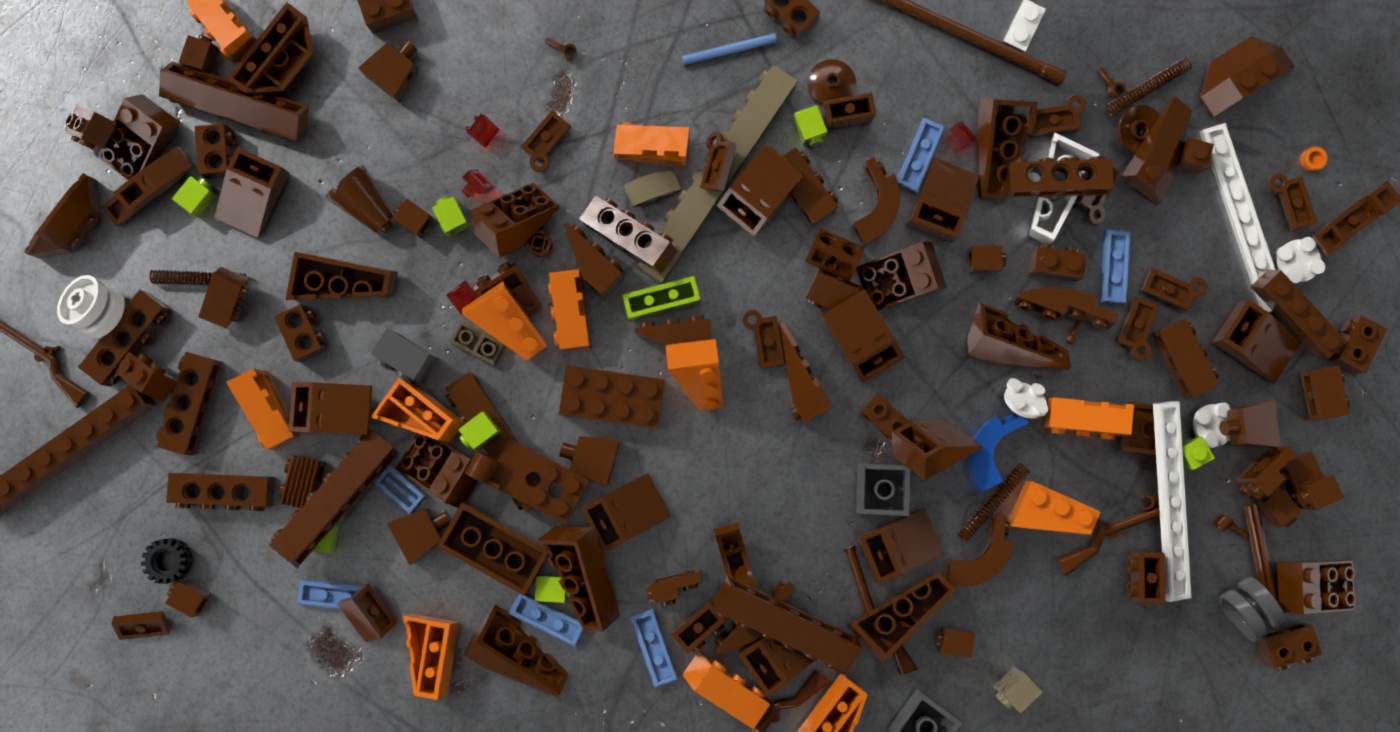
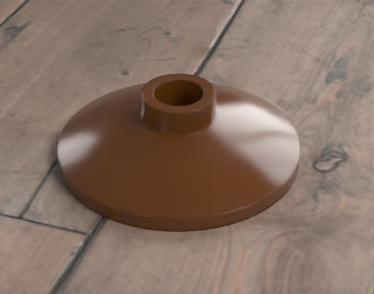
(822, 90)
(1137, 116)

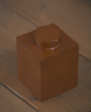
(199, 53)
(1195, 155)
(412, 217)
(986, 259)
(1279, 509)
(188, 597)
(955, 642)

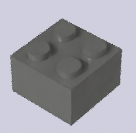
(399, 353)
(883, 489)
(924, 715)

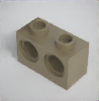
(1016, 690)

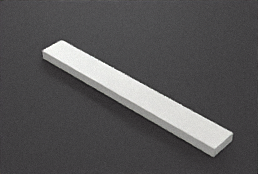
(1239, 205)
(1172, 500)

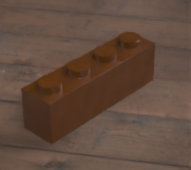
(1298, 313)

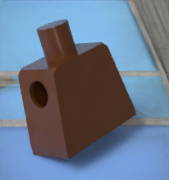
(391, 69)
(1252, 425)
(592, 457)
(418, 533)

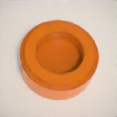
(1314, 159)

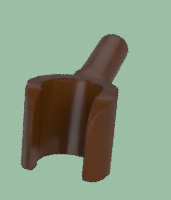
(561, 47)
(1110, 82)
(1153, 499)
(1224, 522)

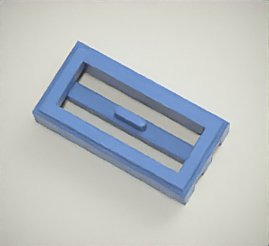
(416, 502)

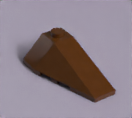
(1001, 139)
(1157, 157)
(1004, 342)
(805, 392)
(509, 651)

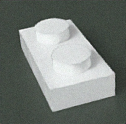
(1024, 25)

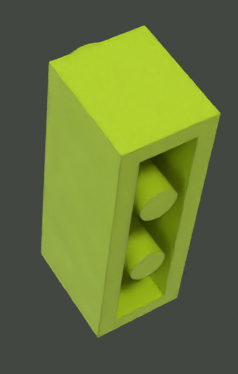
(661, 298)

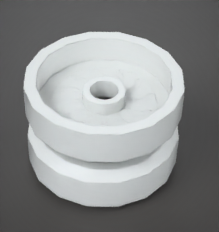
(90, 306)

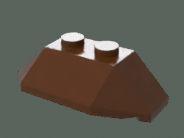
(275, 55)
(1242, 73)
(68, 221)

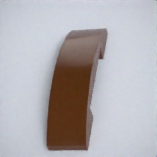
(1356, 218)

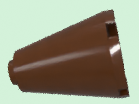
(362, 200)

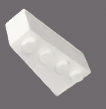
(1052, 211)

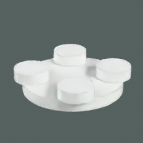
(1300, 260)
(1025, 399)
(1207, 423)

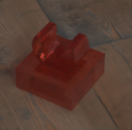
(482, 130)
(962, 134)
(476, 184)
(462, 296)

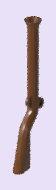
(70, 389)
(1074, 560)
(902, 658)
(811, 687)

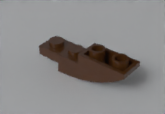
(147, 184)
(1056, 302)
(739, 636)

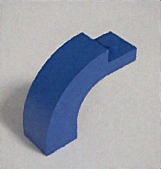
(981, 463)

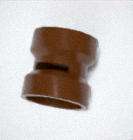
(541, 248)

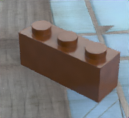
(810, 194)
(1186, 358)

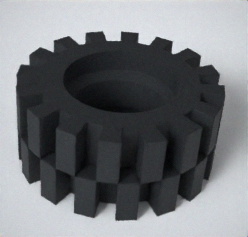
(152, 565)

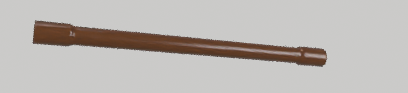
(1044, 69)

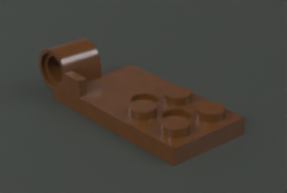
(508, 472)

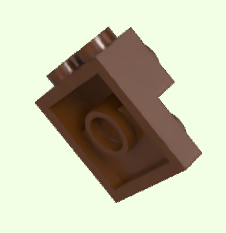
(515, 282)
(1143, 434)
(1263, 475)
(666, 589)

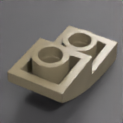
(652, 186)
(476, 342)

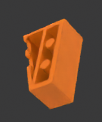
(652, 144)
(569, 310)
(263, 407)
(417, 411)
(432, 654)
(726, 689)
(838, 708)

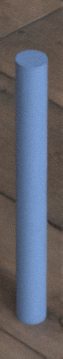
(729, 49)

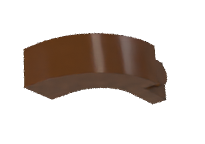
(888, 200)
(734, 554)
(987, 564)

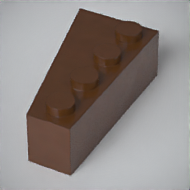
(896, 620)

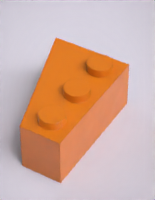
(223, 26)
(506, 321)
(697, 372)
(1088, 418)
(1049, 510)

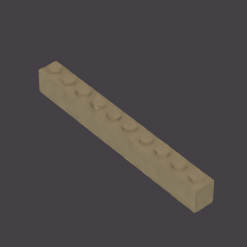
(746, 133)

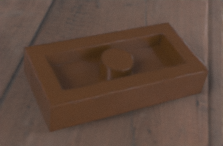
(141, 625)

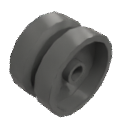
(1252, 609)

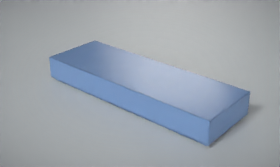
(920, 155)
(1115, 267)
(324, 593)
(547, 619)
(654, 647)

